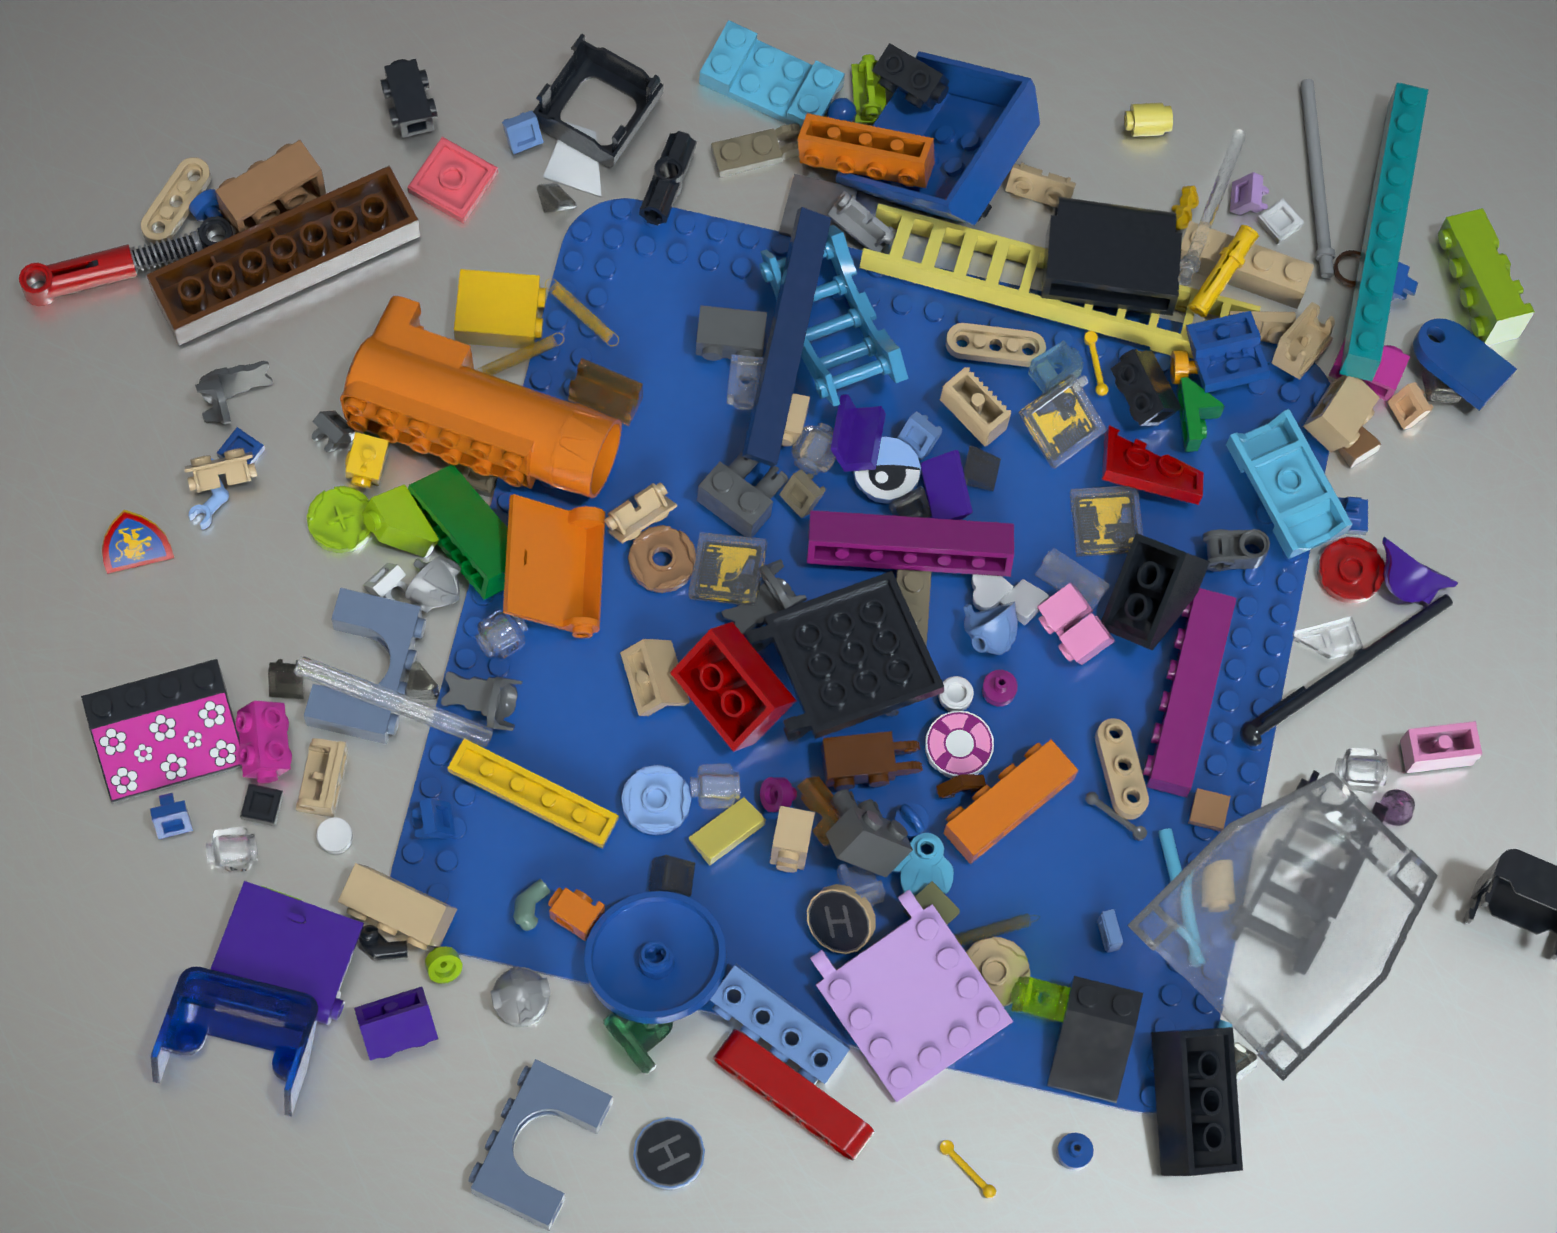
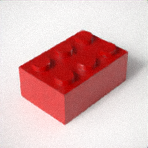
(732, 686)

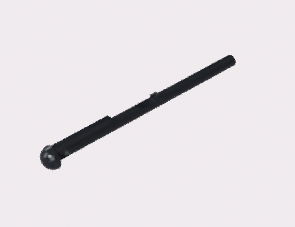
(1252, 731)

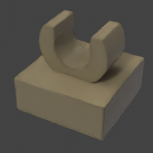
(802, 493)

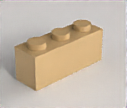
(396, 907)

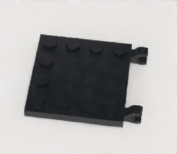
(850, 656)

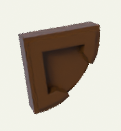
(961, 782)

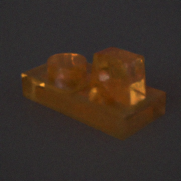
(819, 799)

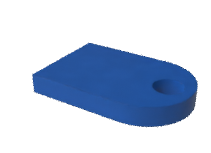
(1462, 361)

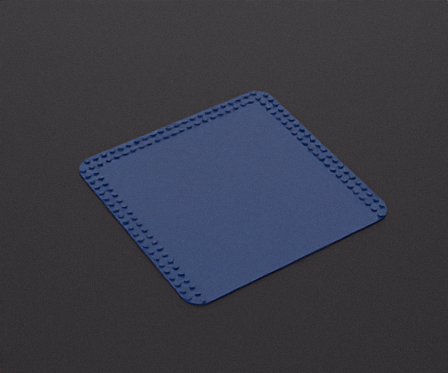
(583, 725)

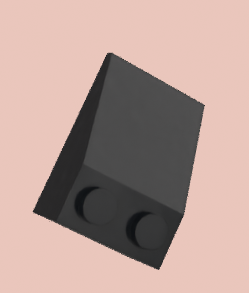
(1152, 591)
(1095, 1039)

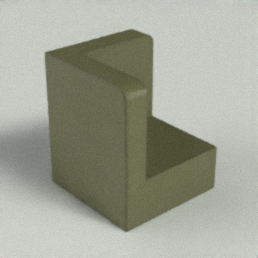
(933, 895)

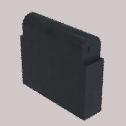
(1112, 256)

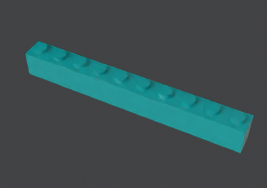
(1384, 232)

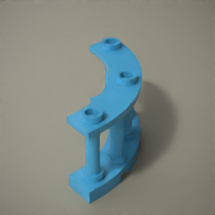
(859, 315)

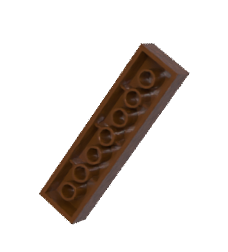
(284, 255)

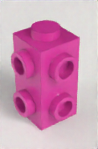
(263, 740)

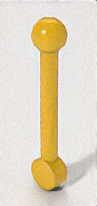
(1090, 339)
(947, 1148)

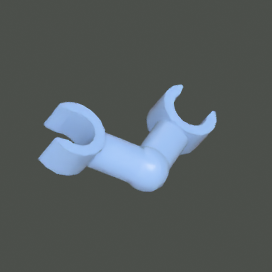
(219, 496)

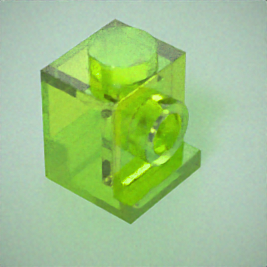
(1052, 1002)

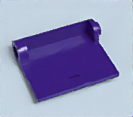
(275, 950)

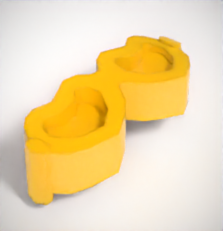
(1188, 201)

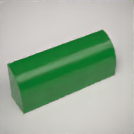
(465, 528)

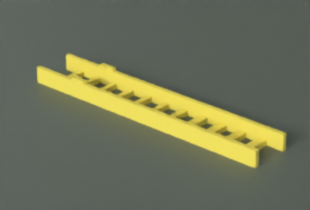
(1019, 300)

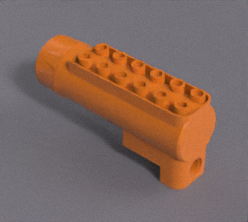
(430, 397)

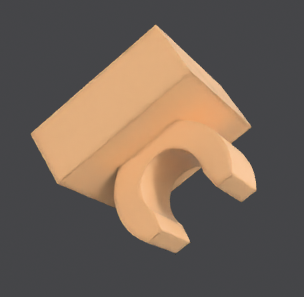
(1409, 405)

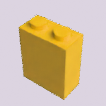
(498, 309)

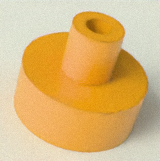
(1181, 366)

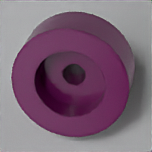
(999, 688)
(777, 793)

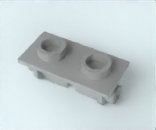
(860, 223)

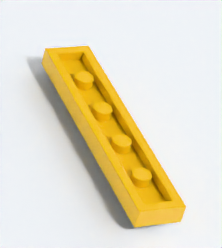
(533, 793)

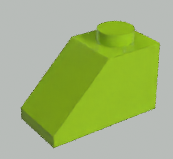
(400, 522)

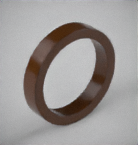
(1340, 278)

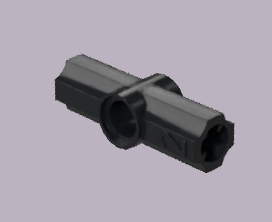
(667, 178)

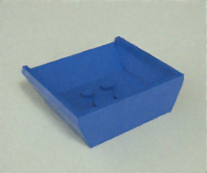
(975, 137)

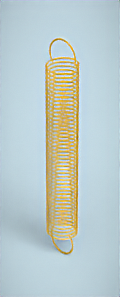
(582, 312)
(517, 359)

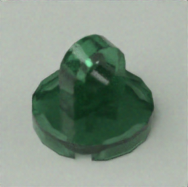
(637, 1039)

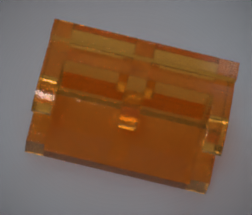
(606, 391)

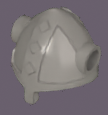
(435, 584)
(521, 996)

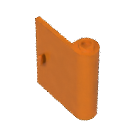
(554, 565)

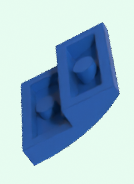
(1227, 351)

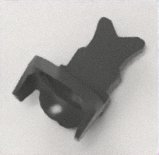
(226, 382)
(773, 596)
(491, 696)

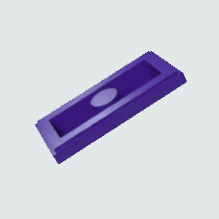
(946, 486)

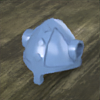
(993, 628)

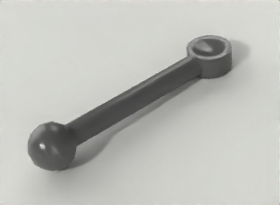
(1138, 832)

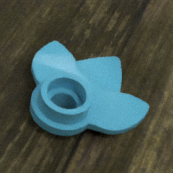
(920, 869)

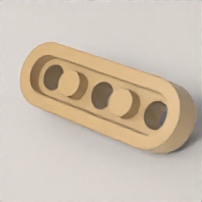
(176, 189)
(981, 337)
(1119, 781)

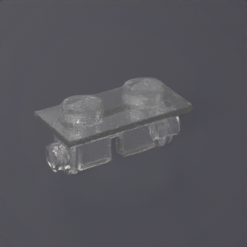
(1061, 570)

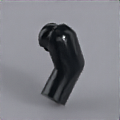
(379, 947)

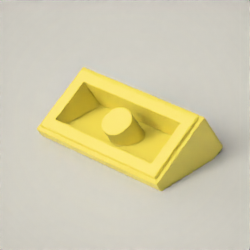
(727, 831)

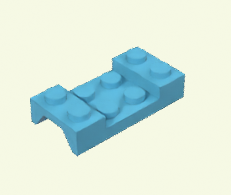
(768, 77)
(1290, 484)

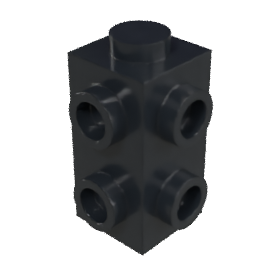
(910, 76)
(406, 88)
(1145, 388)

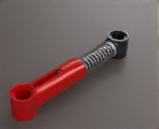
(114, 263)

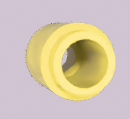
(1148, 119)

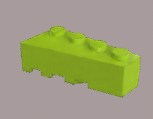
(1484, 278)

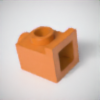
(575, 911)

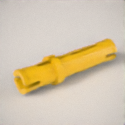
(1230, 259)

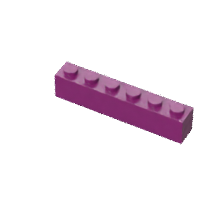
(910, 543)
(1190, 693)

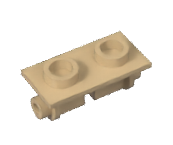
(1031, 184)
(207, 471)
(653, 506)

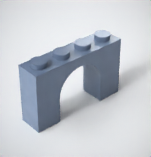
(396, 629)
(542, 1093)

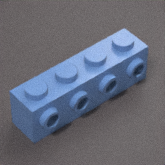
(780, 1024)

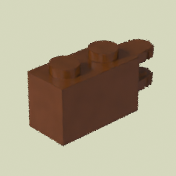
(866, 760)

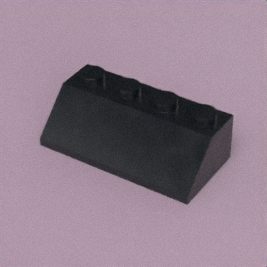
(1197, 1101)

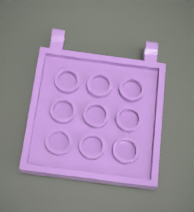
(912, 1000)

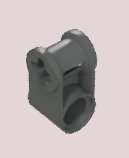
(1232, 549)

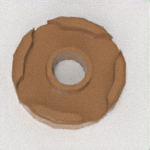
(656, 577)

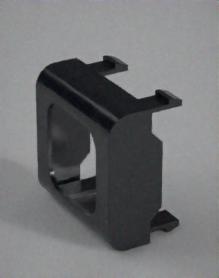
(613, 70)
(1520, 892)

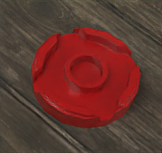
(1351, 570)

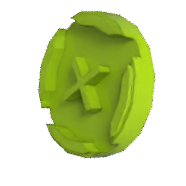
(337, 519)

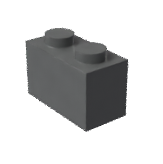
(730, 332)

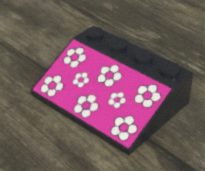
(163, 730)

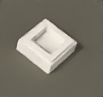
(1280, 221)

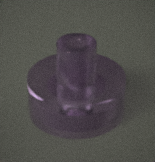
(1400, 807)

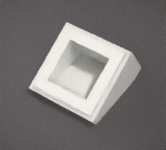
(1027, 599)

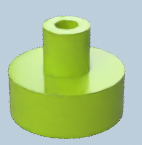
(443, 964)

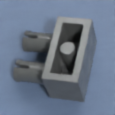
(735, 499)
(866, 837)

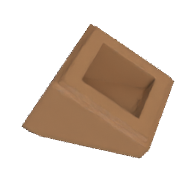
(1363, 448)

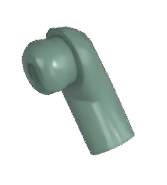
(525, 905)

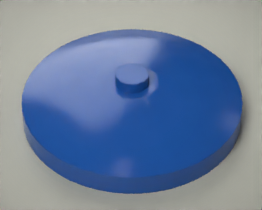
(655, 957)

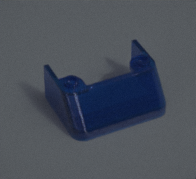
(241, 1012)

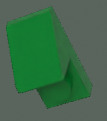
(1195, 409)

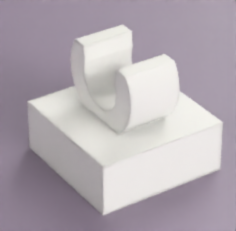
(385, 580)

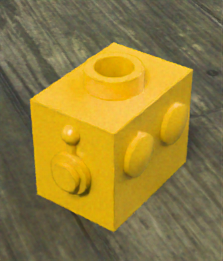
(366, 460)

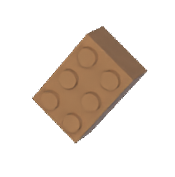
(271, 187)

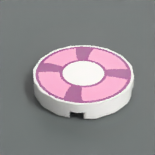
(959, 744)

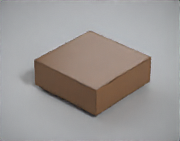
(1209, 809)

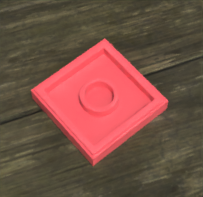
(452, 180)

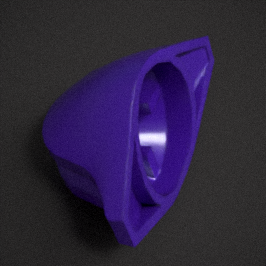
(1410, 578)

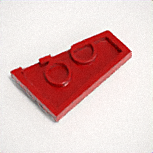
(1141, 469)

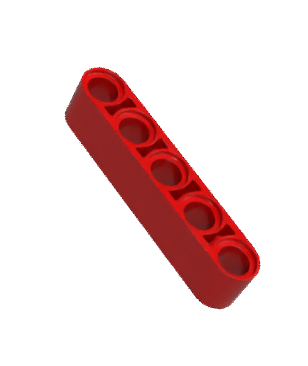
(793, 1094)

